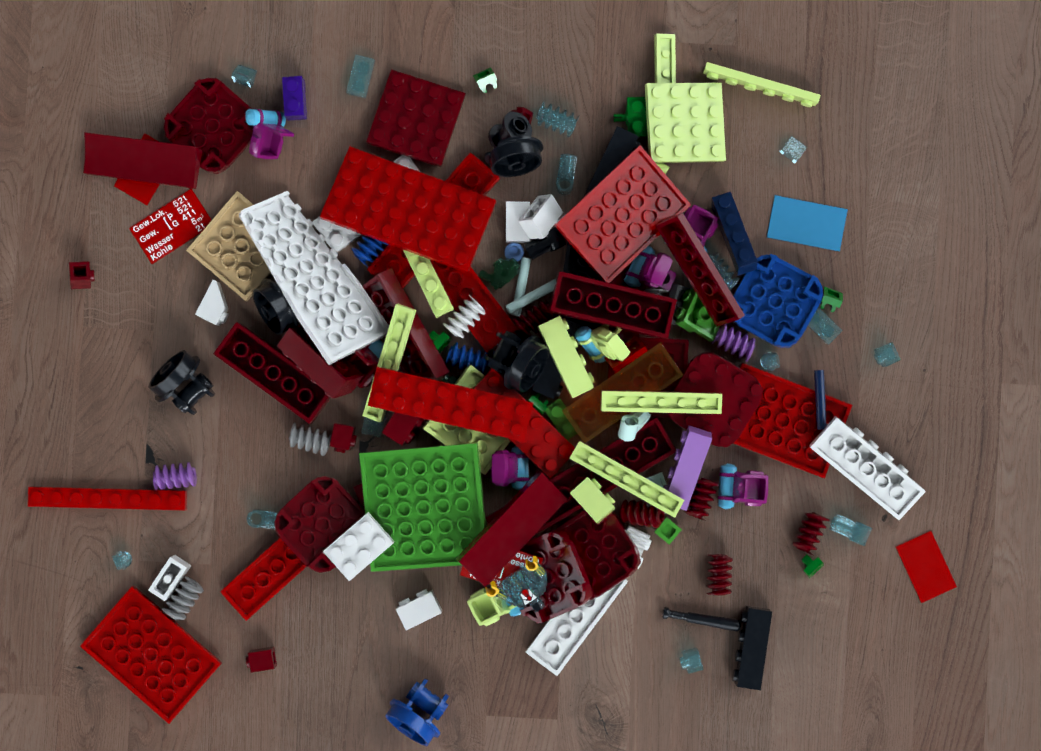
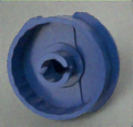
(409, 722)

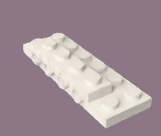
(867, 467)

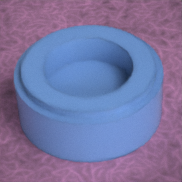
(515, 251)

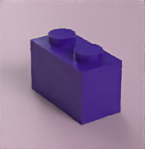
(294, 98)

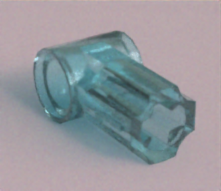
(566, 172)
(267, 519)
(853, 530)

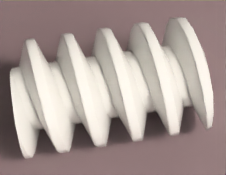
(465, 317)

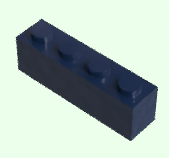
(734, 233)

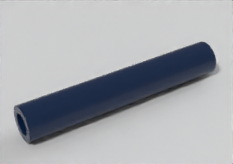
(820, 399)

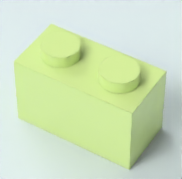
(593, 500)

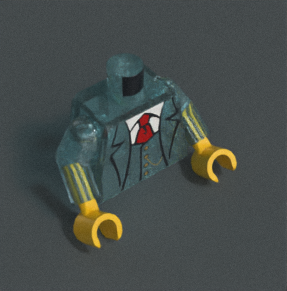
(522, 586)

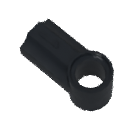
(551, 242)

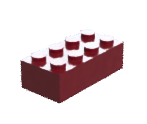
(335, 379)

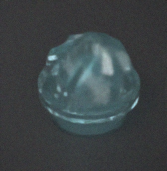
(770, 361)
(122, 560)

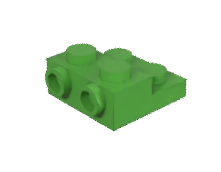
(694, 316)

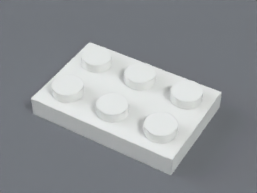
(358, 546)

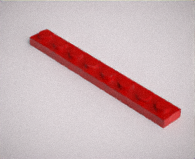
(107, 498)

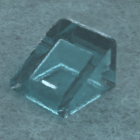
(793, 149)

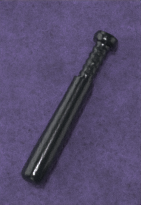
(702, 619)

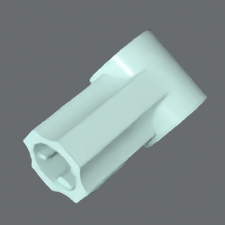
(631, 424)

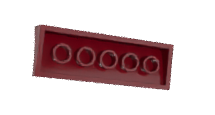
(142, 160)
(699, 269)
(420, 353)
(511, 528)

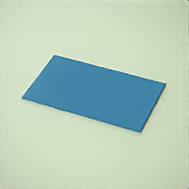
(807, 223)

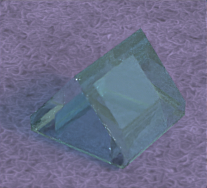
(244, 75)

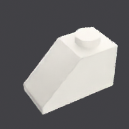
(214, 305)

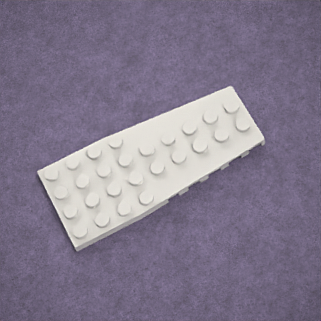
(313, 280)

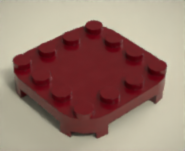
(212, 121)
(739, 397)
(316, 520)
(603, 549)
(566, 577)

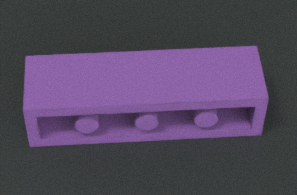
(688, 463)

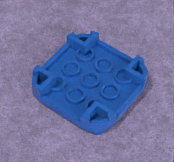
(777, 301)

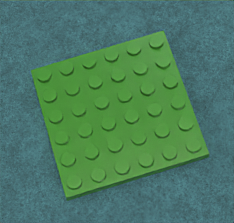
(424, 502)

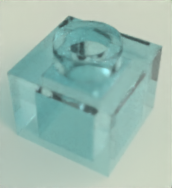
(886, 355)
(691, 660)

